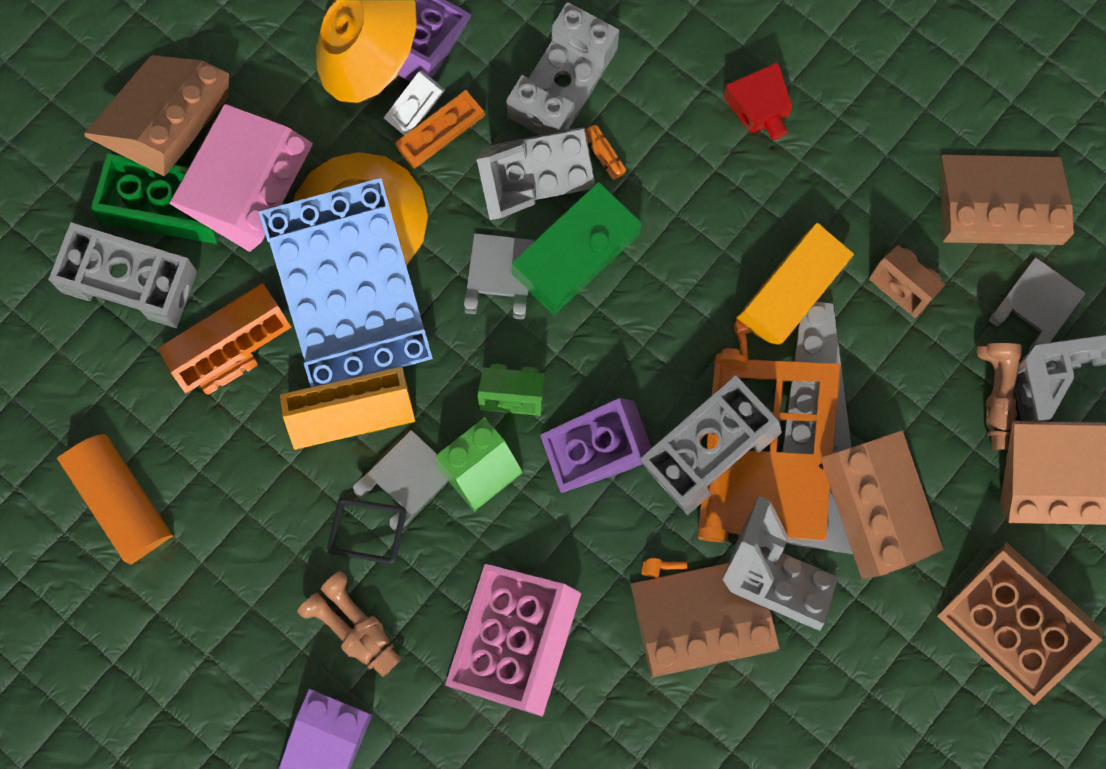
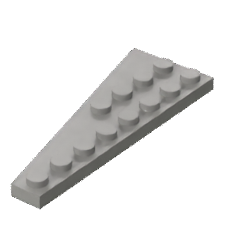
(817, 344)

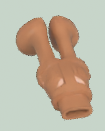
(1001, 404)
(366, 639)

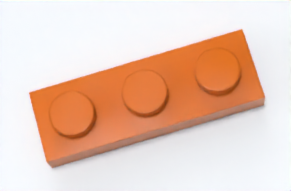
(440, 129)

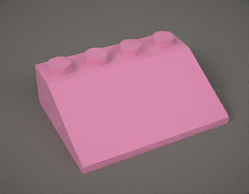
(238, 172)
(513, 639)

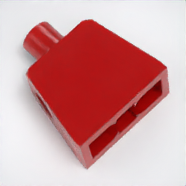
(761, 101)

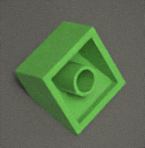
(511, 390)
(478, 464)

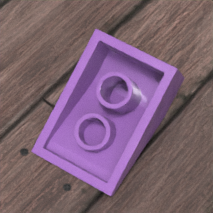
(436, 33)
(596, 445)
(325, 734)

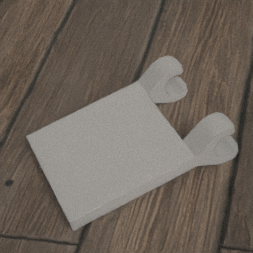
(492, 274)
(1041, 300)
(406, 476)

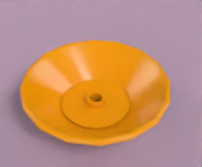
(364, 46)
(402, 192)

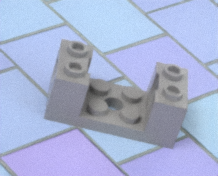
(579, 50)
(154, 282)
(687, 467)

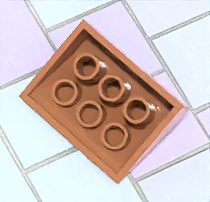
(161, 111)
(1005, 200)
(1055, 473)
(882, 505)
(698, 622)
(1021, 623)

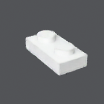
(414, 103)

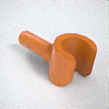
(740, 330)
(653, 565)

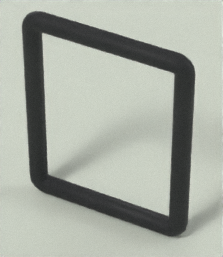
(364, 556)

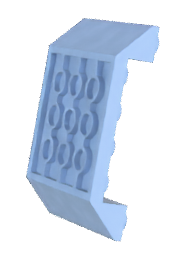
(346, 283)

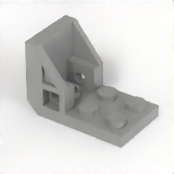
(534, 169)
(1042, 386)
(775, 579)

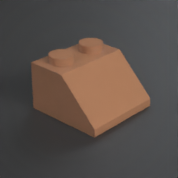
(907, 280)

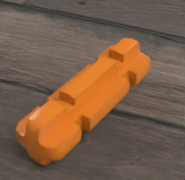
(604, 152)
(229, 374)

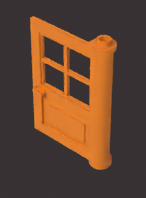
(789, 480)

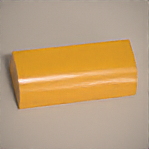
(795, 285)
(347, 408)

